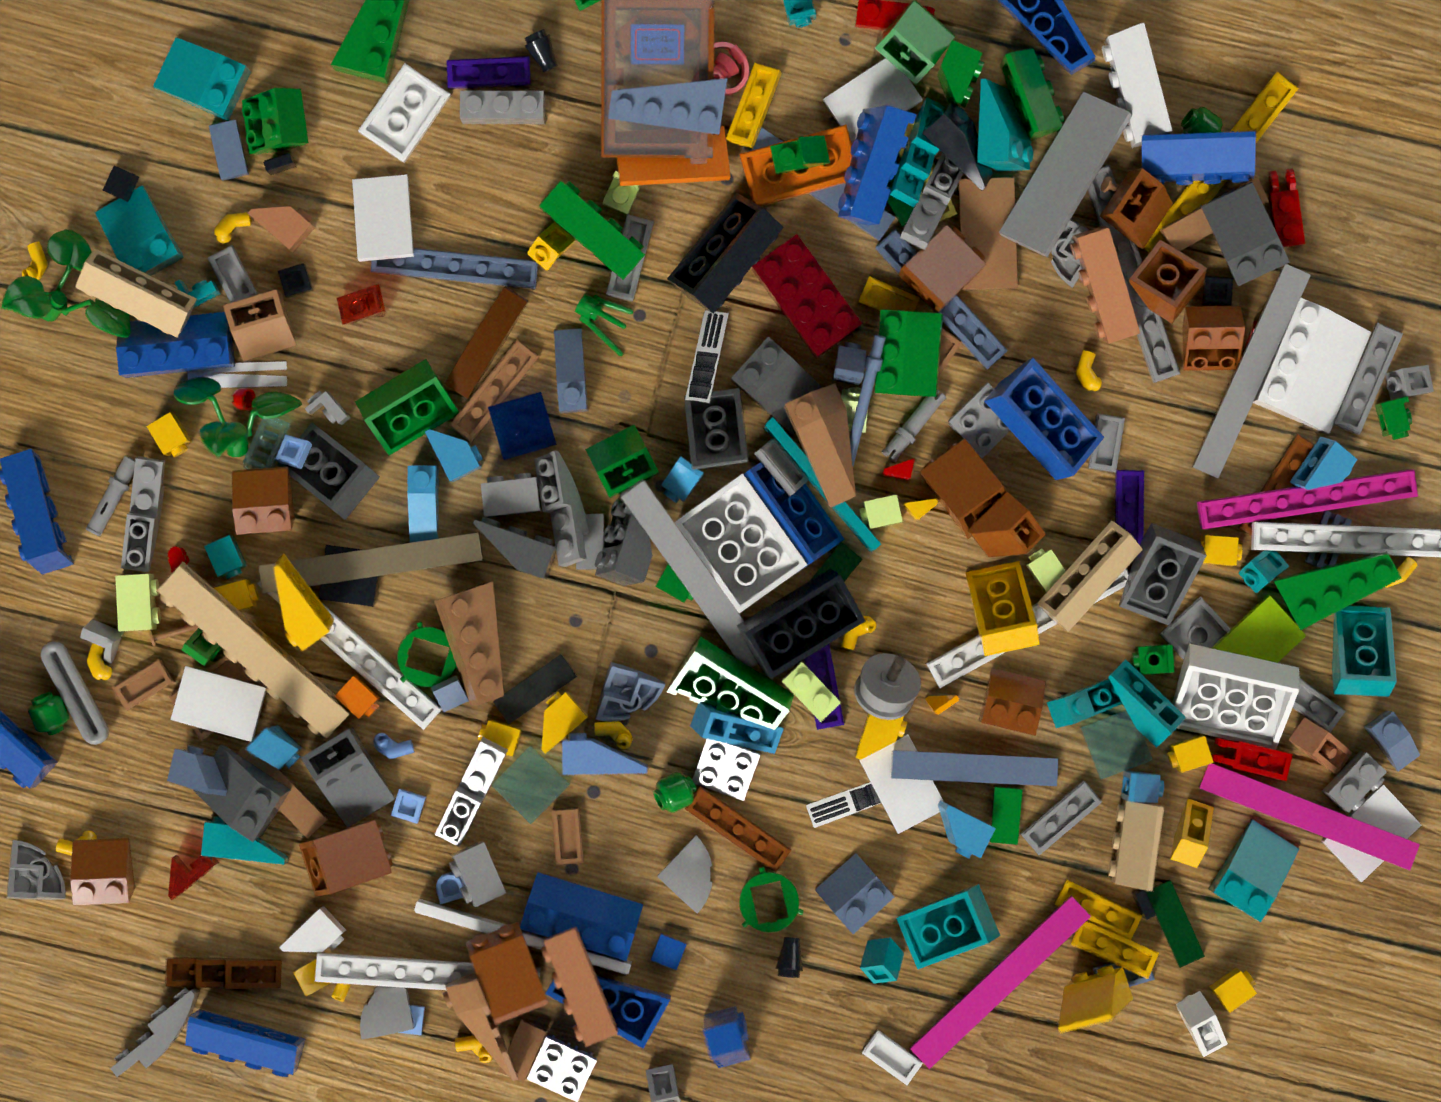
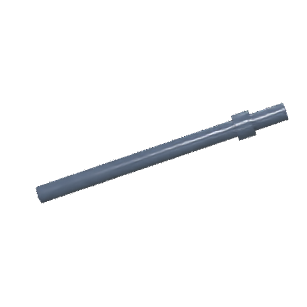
(872, 364)

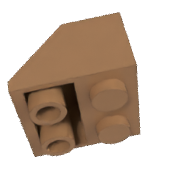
(260, 325)

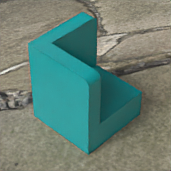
(882, 960)

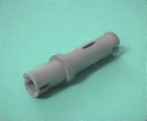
(907, 433)
(112, 496)

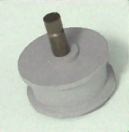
(887, 686)

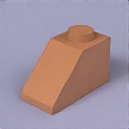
(285, 224)
(1320, 745)

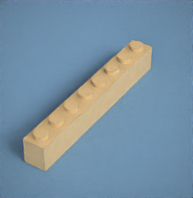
(254, 650)

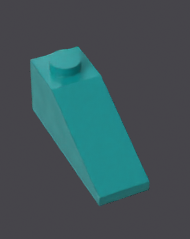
(1147, 707)
(225, 842)

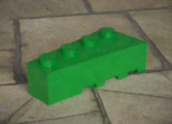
(372, 40)
(592, 230)
(1329, 589)
(730, 685)

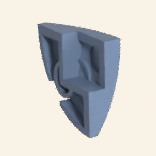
(626, 692)

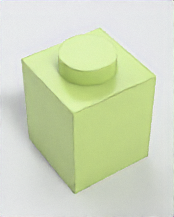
(881, 512)
(1045, 568)

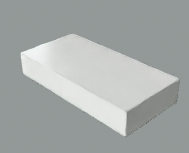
(892, 1057)

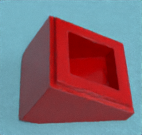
(900, 471)

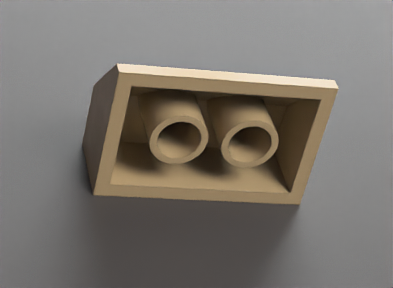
(1136, 844)

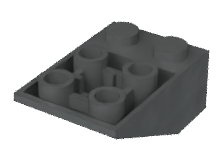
(625, 550)
(522, 552)
(348, 777)

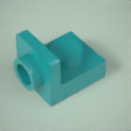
(799, 12)
(202, 291)
(1263, 569)

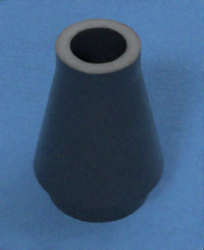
(541, 49)
(789, 960)

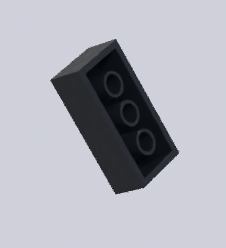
(725, 253)
(801, 623)

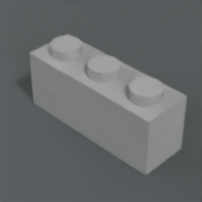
(502, 107)

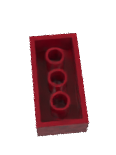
(806, 296)

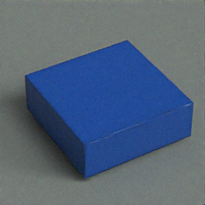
(668, 951)

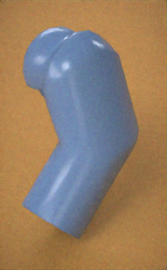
(390, 748)

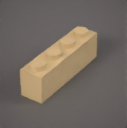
(135, 293)
(1090, 576)

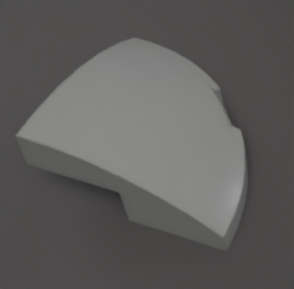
(1063, 259)
(33, 874)
(690, 874)
(386, 1013)

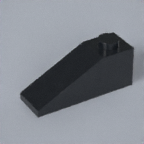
(958, 139)

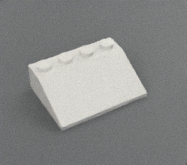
(1313, 366)
(740, 543)
(1235, 696)

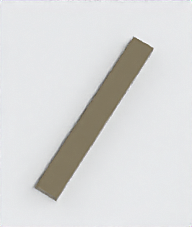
(380, 561)

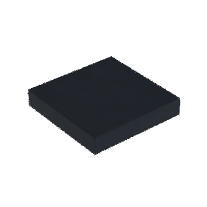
(352, 591)

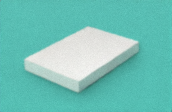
(875, 87)
(404, 113)
(383, 218)
(218, 703)
(903, 799)
(1381, 811)

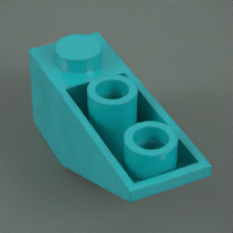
(1083, 703)

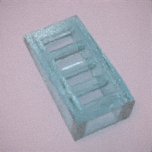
(283, 426)

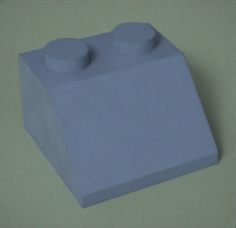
(854, 893)

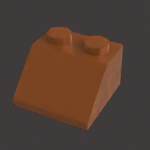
(1167, 280)
(262, 500)
(1013, 702)
(101, 871)

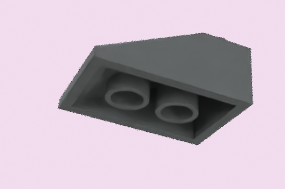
(1245, 234)
(773, 380)
(717, 430)
(333, 473)
(1162, 574)
(250, 796)

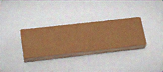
(1195, 226)
(494, 390)
(297, 805)

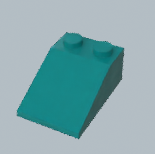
(202, 78)
(1002, 136)
(139, 233)
(1363, 652)
(1254, 870)
(948, 927)

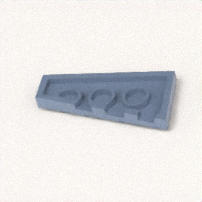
(680, 105)

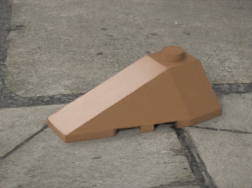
(824, 435)
(472, 1008)

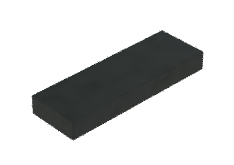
(535, 689)

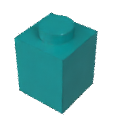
(226, 557)

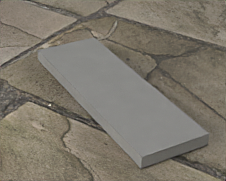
(1065, 174)

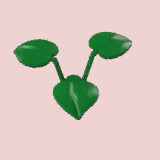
(28, 297)
(233, 435)

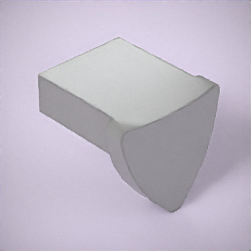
(103, 636)

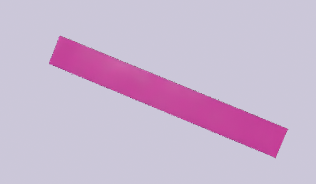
(1302, 501)
(1309, 816)
(1000, 982)

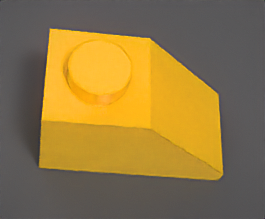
(560, 719)
(879, 734)
(1192, 833)

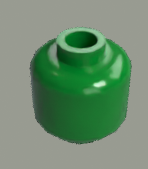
(1201, 121)
(48, 713)
(674, 792)

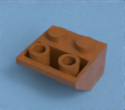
(1137, 207)
(1212, 337)
(1006, 528)

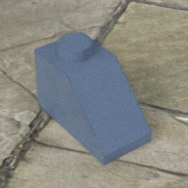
(1393, 739)
(196, 771)

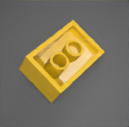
(1002, 608)
(302, 611)
(1094, 998)

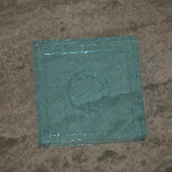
(1115, 744)
(530, 784)

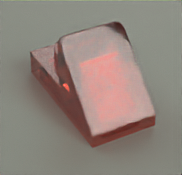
(361, 305)
(182, 878)

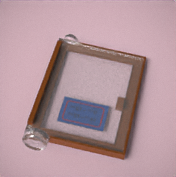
(654, 46)

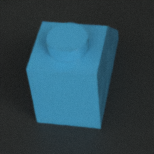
(455, 455)
(1325, 465)
(681, 481)
(1141, 787)
(965, 831)

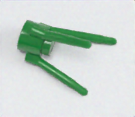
(591, 308)

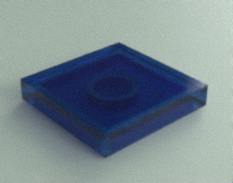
(522, 425)

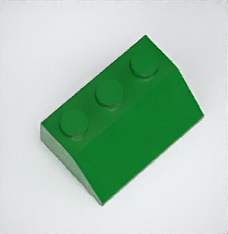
(1031, 93)
(909, 353)
(407, 407)

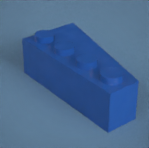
(1054, 29)
(873, 163)
(33, 512)
(632, 1007)
(726, 1036)

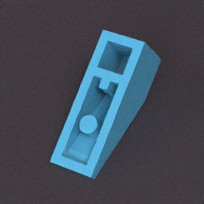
(423, 502)
(733, 729)
(275, 747)

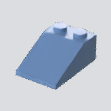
(591, 756)

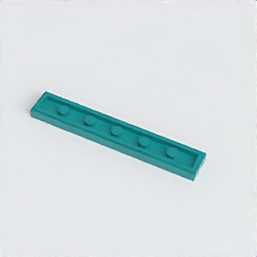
(842, 509)

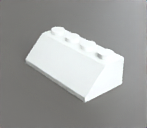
(1136, 83)

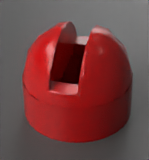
(246, 394)

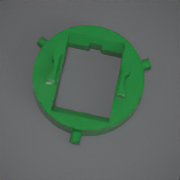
(421, 677)
(747, 904)

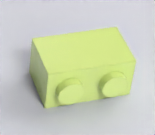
(137, 602)
(811, 691)

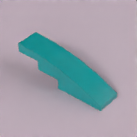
(916, 158)

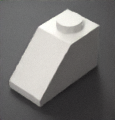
(316, 934)
(1201, 1023)

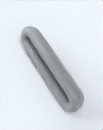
(74, 693)

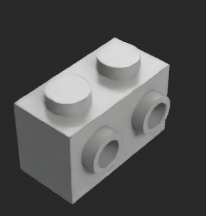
(510, 496)
(1354, 782)
(477, 874)

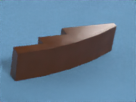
(486, 342)
(223, 972)

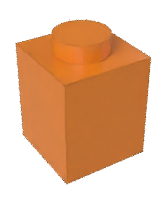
(358, 698)

